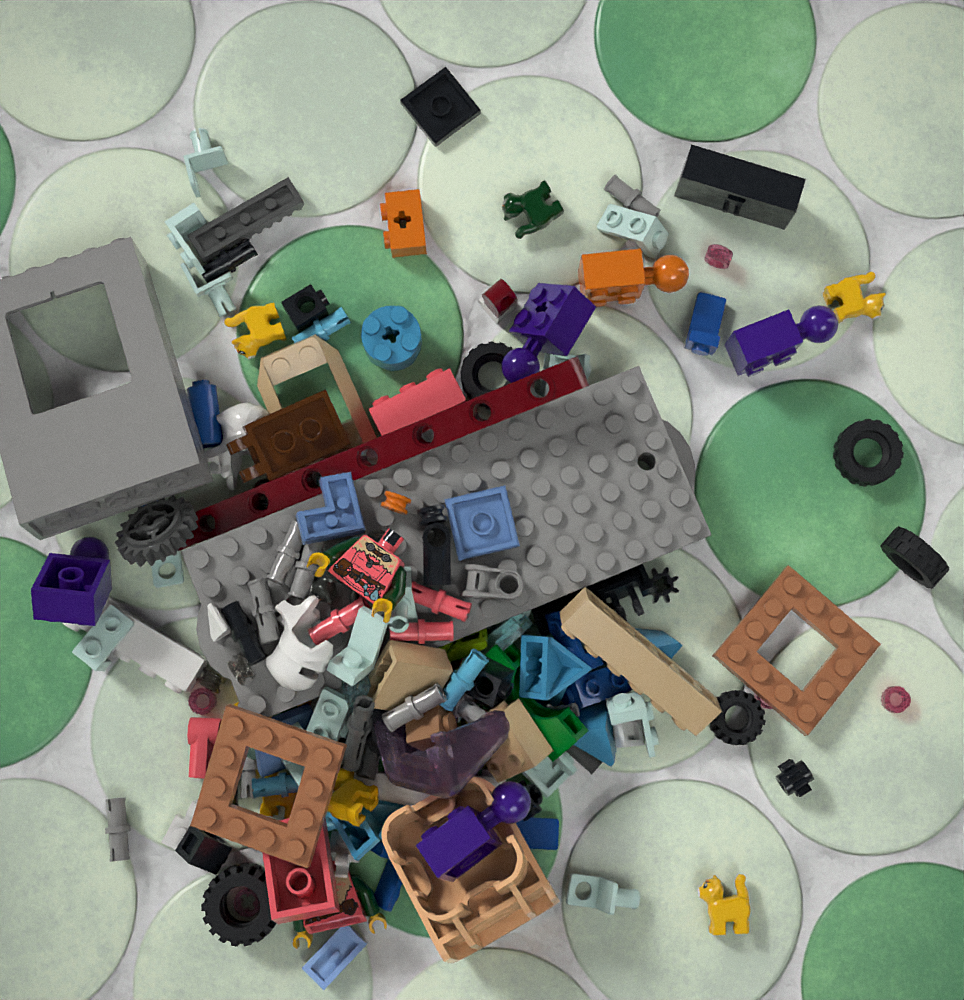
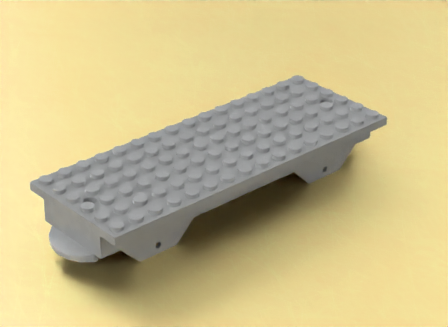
(574, 502)

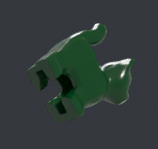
(534, 206)

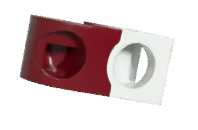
(498, 301)

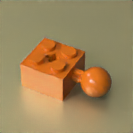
(622, 276)

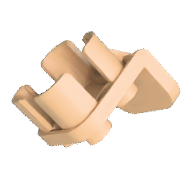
(484, 901)

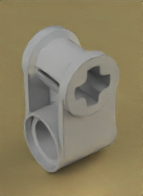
(490, 582)

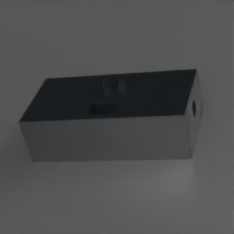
(739, 187)

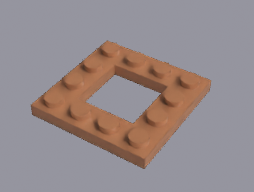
(852, 651)
(217, 814)

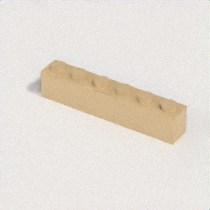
(639, 662)

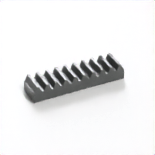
(246, 220)

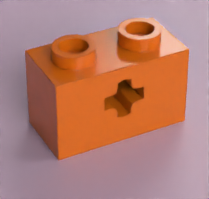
(404, 206)

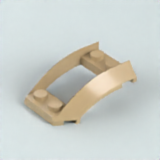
(304, 357)

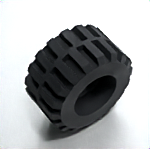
(218, 914)

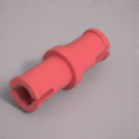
(440, 602)
(337, 622)
(425, 631)

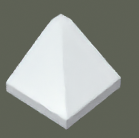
(218, 625)

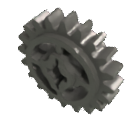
(156, 531)

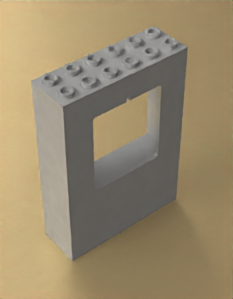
(110, 446)

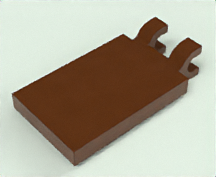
(291, 437)

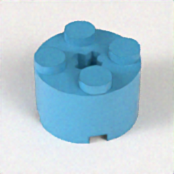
(378, 347)

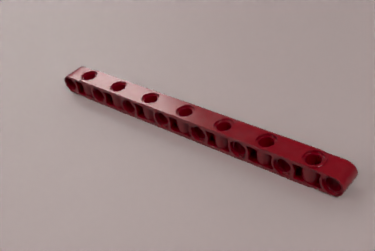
(390, 448)

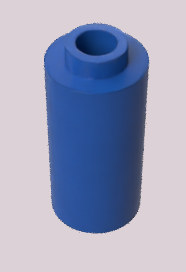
(205, 408)

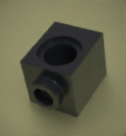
(293, 304)
(501, 679)
(203, 850)

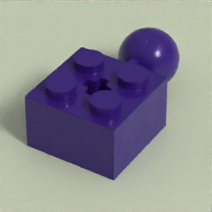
(547, 325)
(778, 338)
(73, 585)
(470, 833)

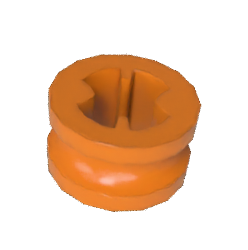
(396, 502)

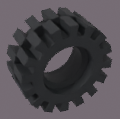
(754, 722)

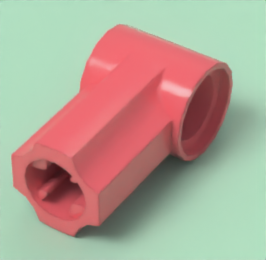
(201, 737)

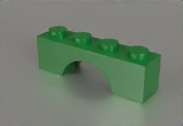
(558, 726)

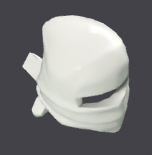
(232, 422)
(296, 657)

